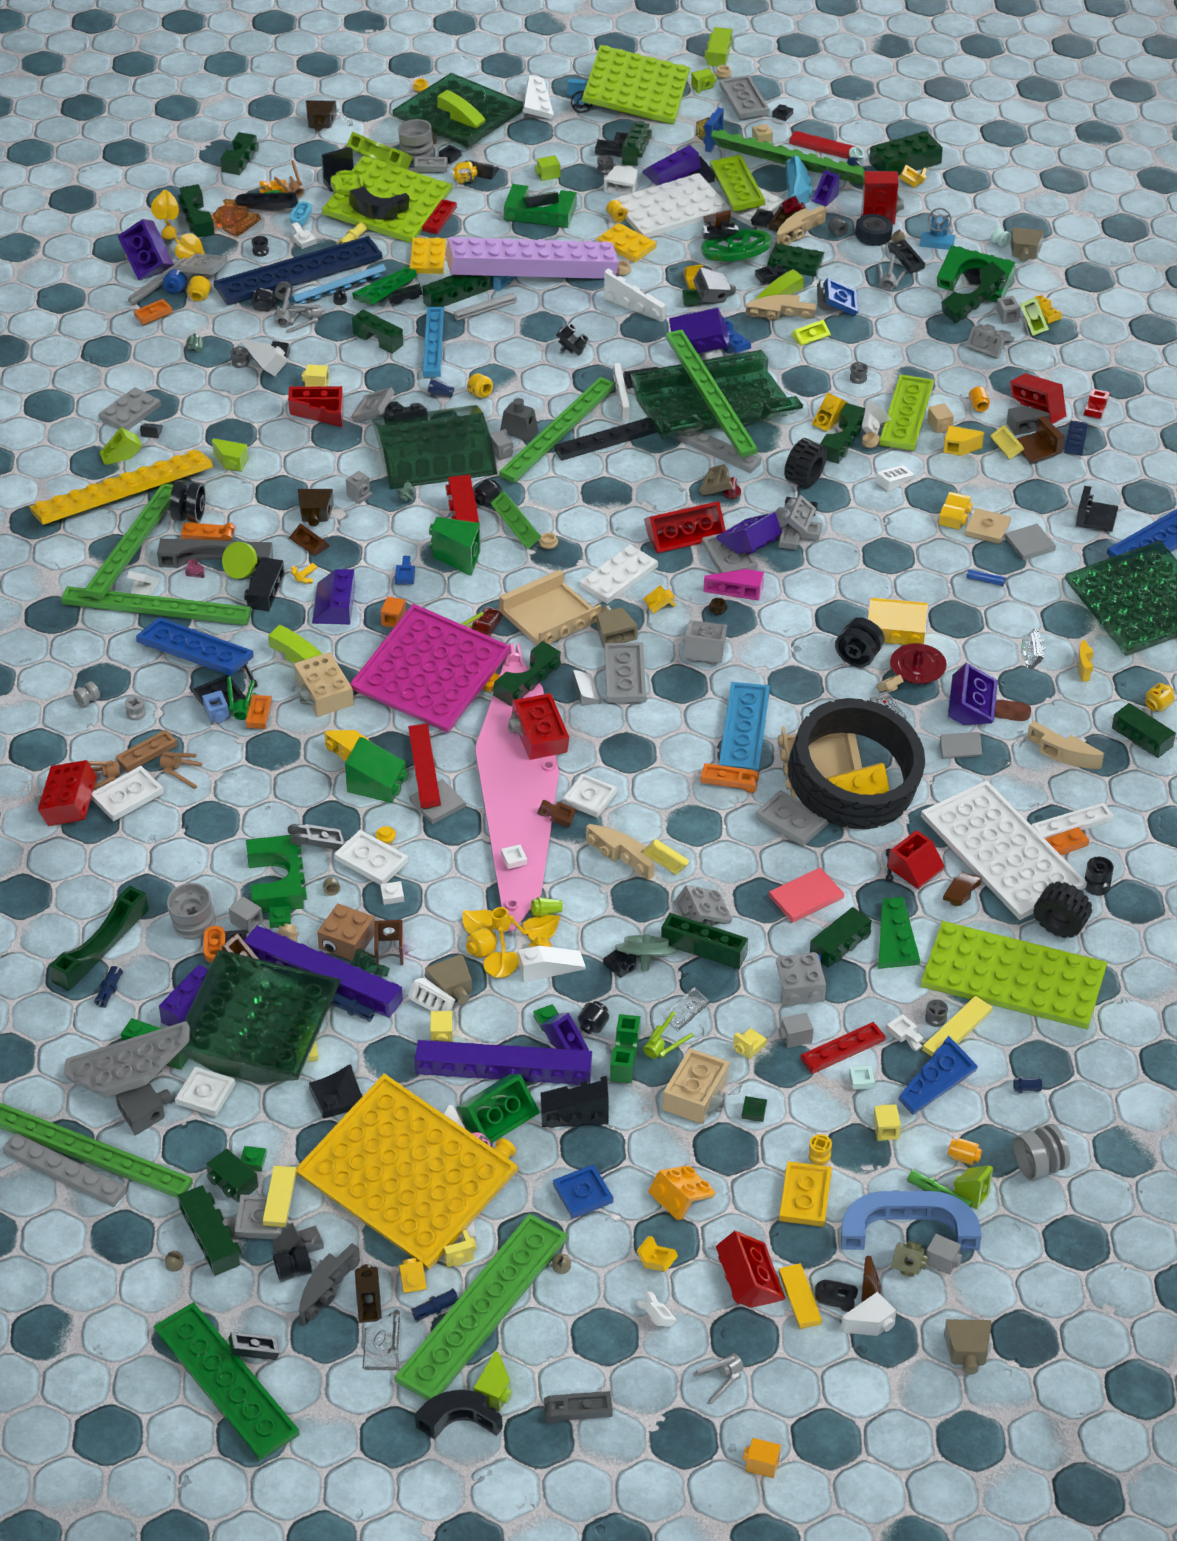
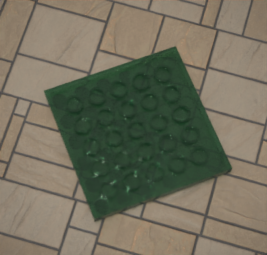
(492, 105)
(1132, 596)

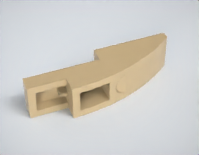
(798, 223)
(772, 306)
(1068, 751)
(619, 845)

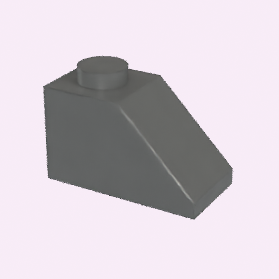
(1024, 419)

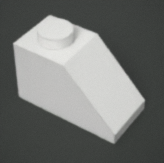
(870, 1317)

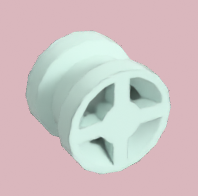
(1000, 237)

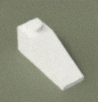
(269, 357)
(545, 962)

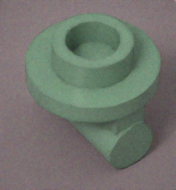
(195, 342)
(406, 492)

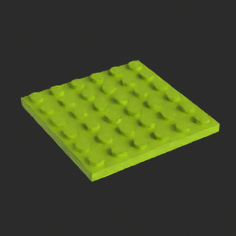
(636, 84)
(385, 182)

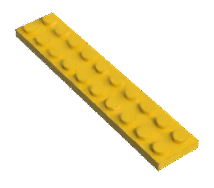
(120, 487)

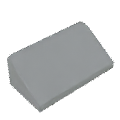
(585, 688)
(960, 745)

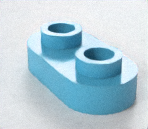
(301, 213)

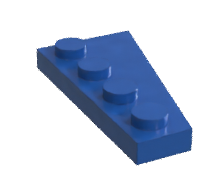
(941, 1073)

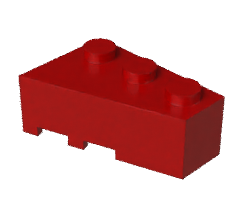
(1040, 395)
(317, 403)
(461, 498)

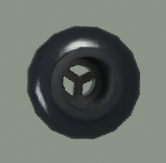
(263, 299)
(487, 492)
(593, 1017)

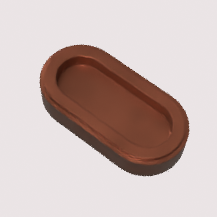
(1012, 710)

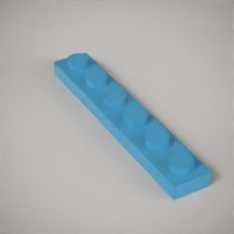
(345, 283)
(433, 342)

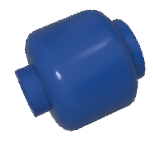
(174, 281)

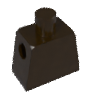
(320, 113)
(315, 505)
(368, 1284)

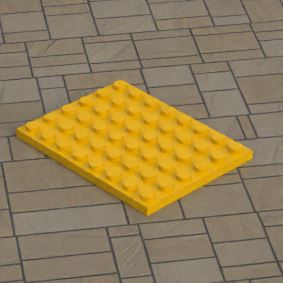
(406, 1170)

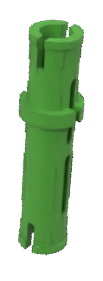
(930, 1184)

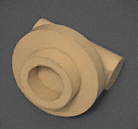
(288, 931)

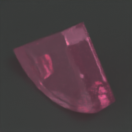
(194, 569)

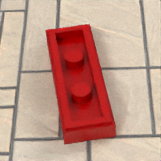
(439, 216)

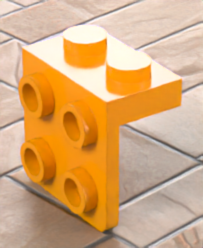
(678, 1188)

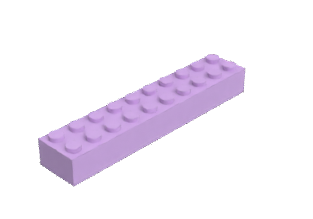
(530, 257)

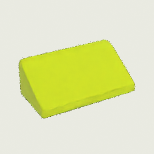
(811, 333)

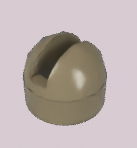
(898, 235)
(331, 886)
(172, 1262)
(566, 1263)

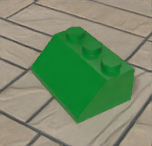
(499, 1108)

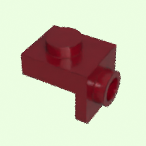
(792, 204)

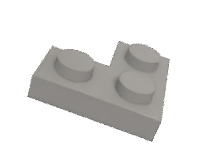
(791, 537)

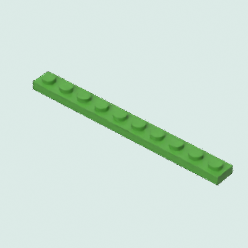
(711, 393)
(557, 430)
(129, 543)
(160, 606)
(94, 1152)

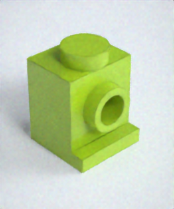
(702, 80)

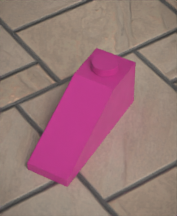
(738, 583)

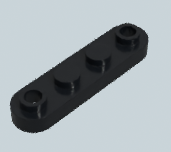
(267, 200)

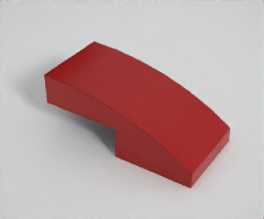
(1097, 403)

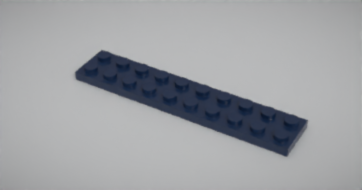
(299, 269)

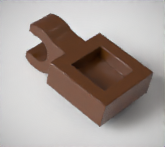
(559, 813)

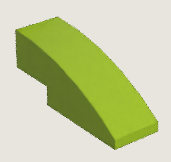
(459, 109)
(784, 285)
(291, 644)

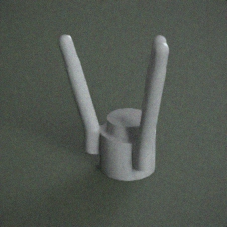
(889, 280)
(313, 312)
(284, 317)
(729, 1367)

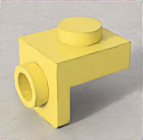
(460, 1252)

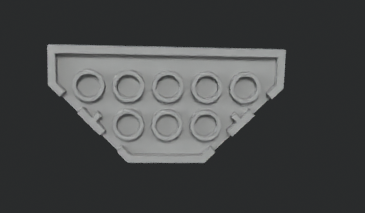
(128, 1062)

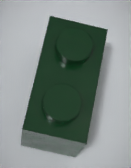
(231, 1175)

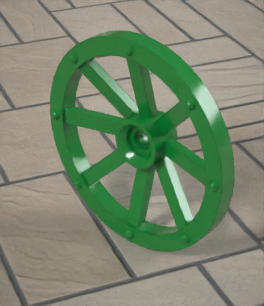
(737, 250)

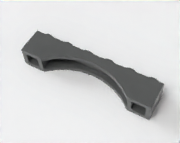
(178, 552)

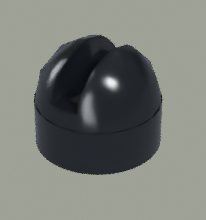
(339, 298)

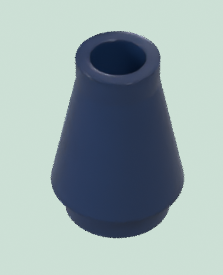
(439, 388)

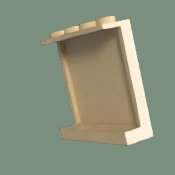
(547, 609)
(830, 754)

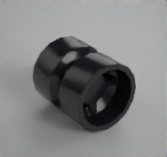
(1098, 875)
(292, 1262)

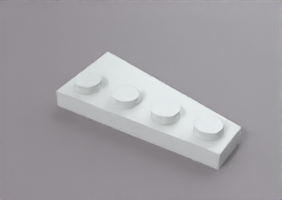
(537, 98)
(630, 297)

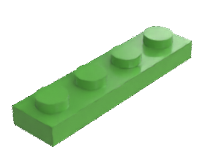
(516, 519)

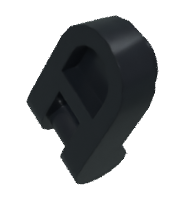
(827, 1293)

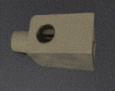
(1026, 243)
(615, 626)
(452, 978)
(967, 1342)

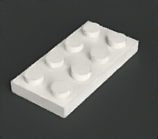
(618, 574)

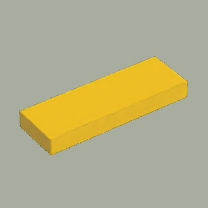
(800, 1296)

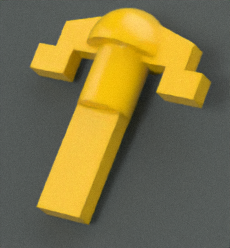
(300, 576)

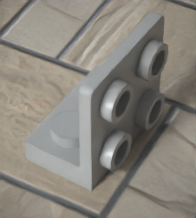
(988, 340)
(797, 513)
(701, 904)

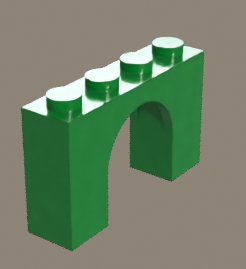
(554, 215)
(960, 260)
(281, 853)

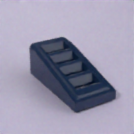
(1076, 437)

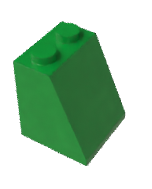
(456, 543)
(374, 772)

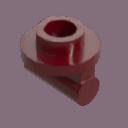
(734, 492)

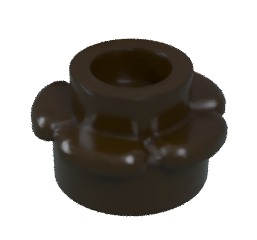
(718, 606)

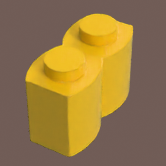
(955, 511)

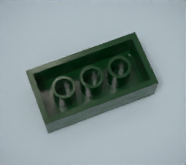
(913, 150)

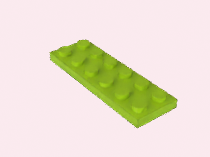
(737, 183)
(907, 412)

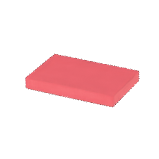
(806, 894)

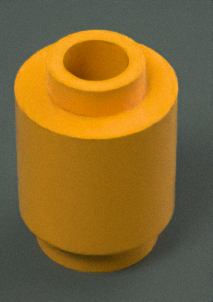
(979, 399)
(964, 1151)

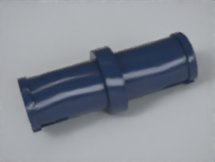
(108, 986)
(353, 1007)
(434, 1305)

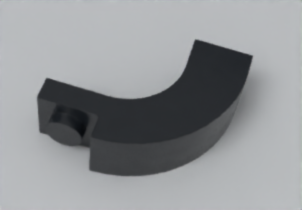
(375, 207)
(454, 1407)

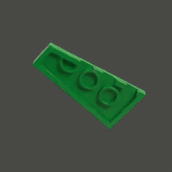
(378, 290)
(896, 936)

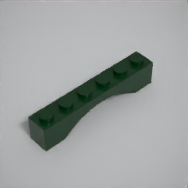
(76, 963)

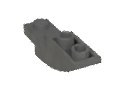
(321, 1284)

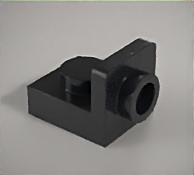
(620, 962)

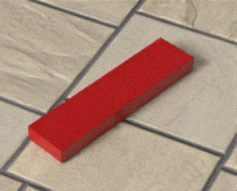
(820, 144)
(842, 1047)

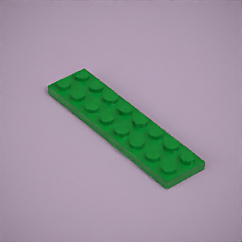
(226, 1381)

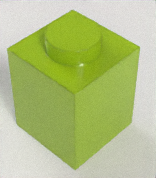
(548, 168)

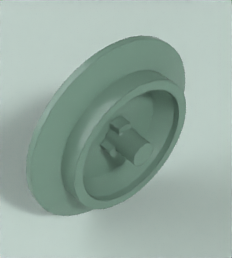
(646, 947)

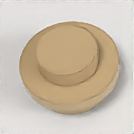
(723, 72)
(623, 268)
(870, 440)
(548, 541)

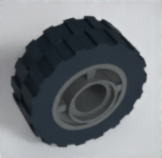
(873, 229)

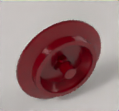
(918, 663)

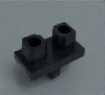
(570, 341)

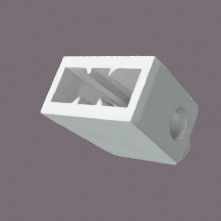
(621, 180)

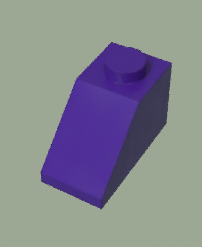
(563, 1032)

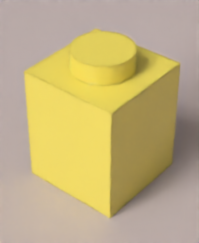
(316, 375)
(441, 1026)
(886, 1122)

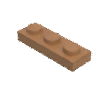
(146, 751)

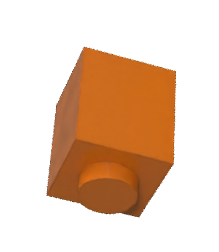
(392, 611)

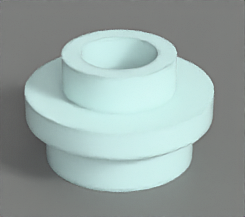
(856, 152)

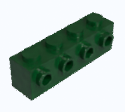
(636, 143)
(454, 289)
(705, 940)
(209, 1230)

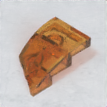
(234, 218)

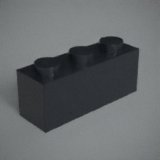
(264, 584)

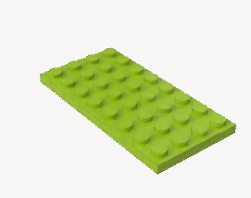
(1014, 974)

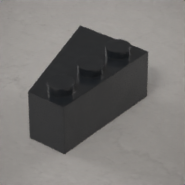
(576, 1106)

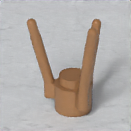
(294, 186)
(171, 761)
(109, 769)

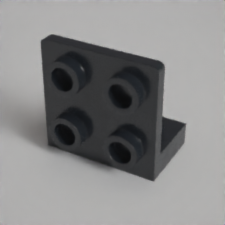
(335, 162)
(1095, 514)

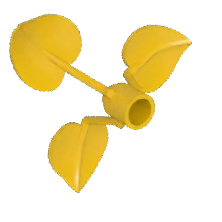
(166, 208)
(505, 963)

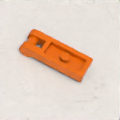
(201, 531)
(730, 777)

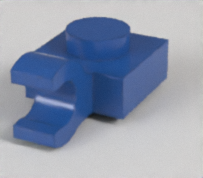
(406, 572)

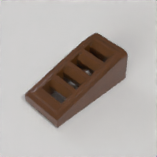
(871, 1282)

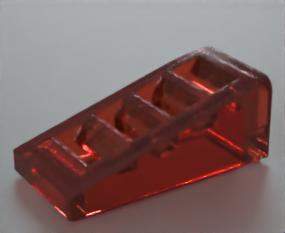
(488, 622)

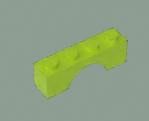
(378, 151)

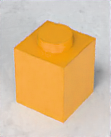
(762, 1457)

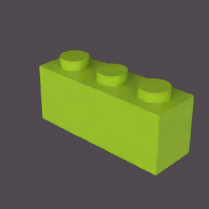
(718, 46)

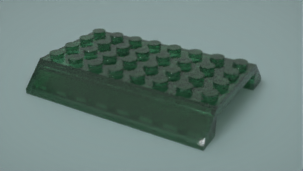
(679, 409)

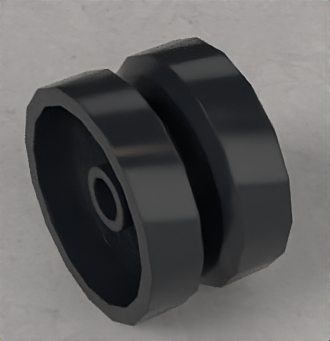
(187, 501)
(859, 642)

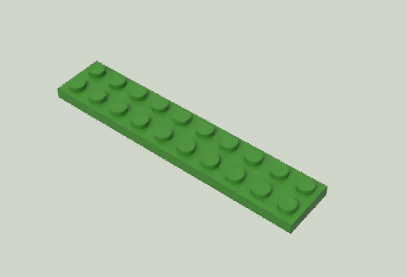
(781, 154)
(481, 1308)

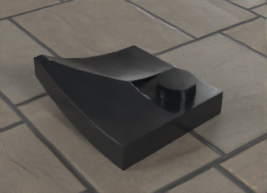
(336, 1092)

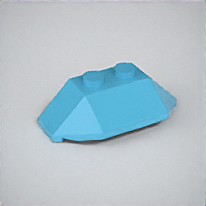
(798, 180)

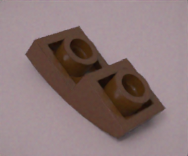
(960, 889)

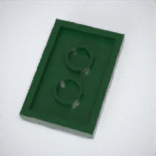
(797, 258)

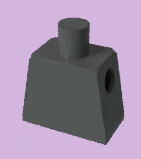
(713, 286)
(519, 420)
(142, 1107)

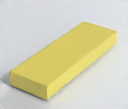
(279, 1196)

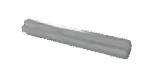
(485, 306)

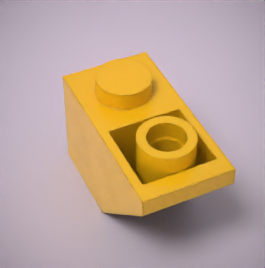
(829, 412)
(962, 440)
(341, 741)

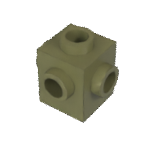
(901, 1260)

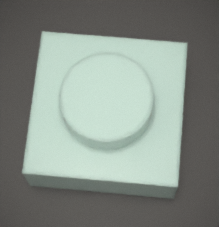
(862, 1077)

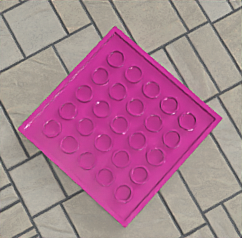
(430, 667)

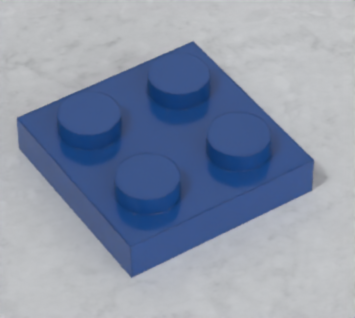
(716, 123)
(841, 296)
(583, 1191)

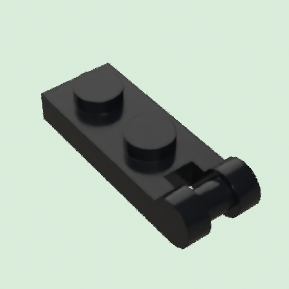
(906, 255)

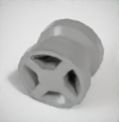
(135, 708)

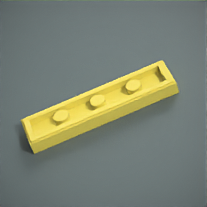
(959, 1025)

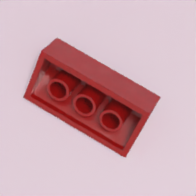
(684, 526)

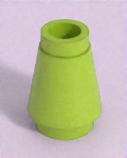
(545, 906)

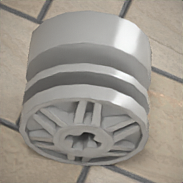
(416, 138)
(191, 910)
(1041, 1152)

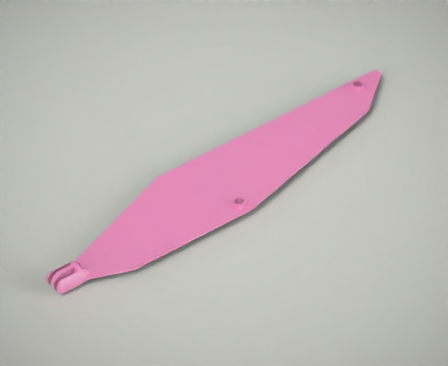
(512, 796)

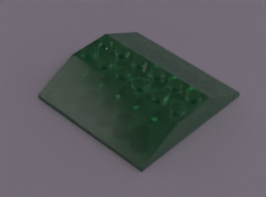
(435, 446)
(257, 1018)

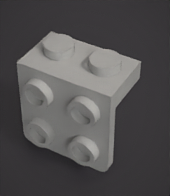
(801, 979)

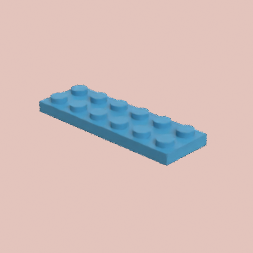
(744, 726)

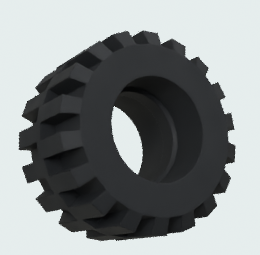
(805, 462)
(1062, 909)

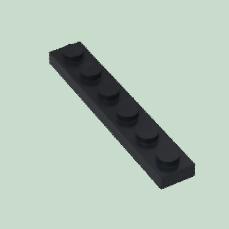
(604, 439)

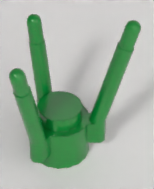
(240, 708)

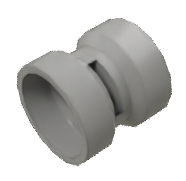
(86, 694)

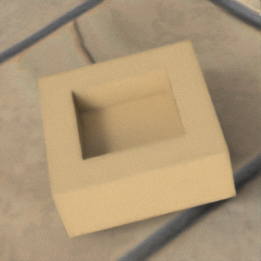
(890, 684)

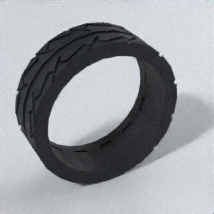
(875, 723)

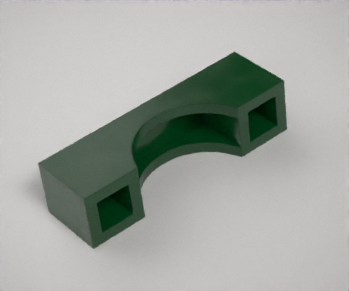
(199, 221)
(959, 305)
(838, 443)
(515, 686)

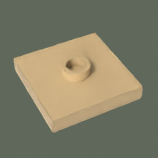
(988, 526)

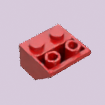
(915, 860)

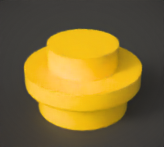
(420, 84)
(386, 834)

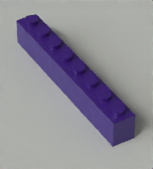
(354, 984)
(498, 1061)

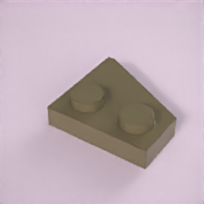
(716, 480)

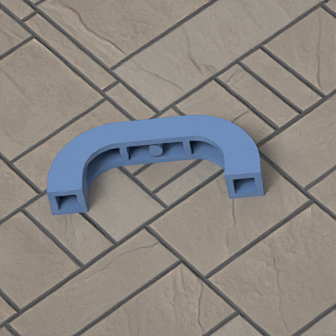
(910, 1206)

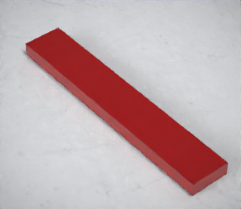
(424, 766)

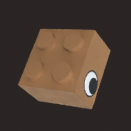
(345, 931)

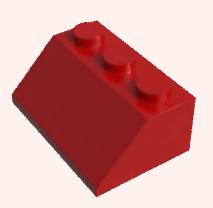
(749, 1270)

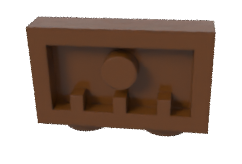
(1043, 443)

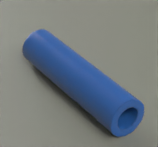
(986, 577)

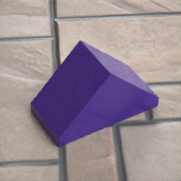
(827, 188)

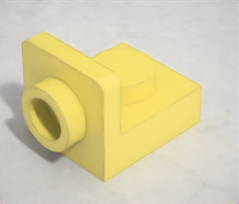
(749, 1043)

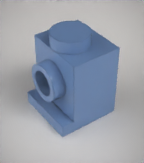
(216, 712)

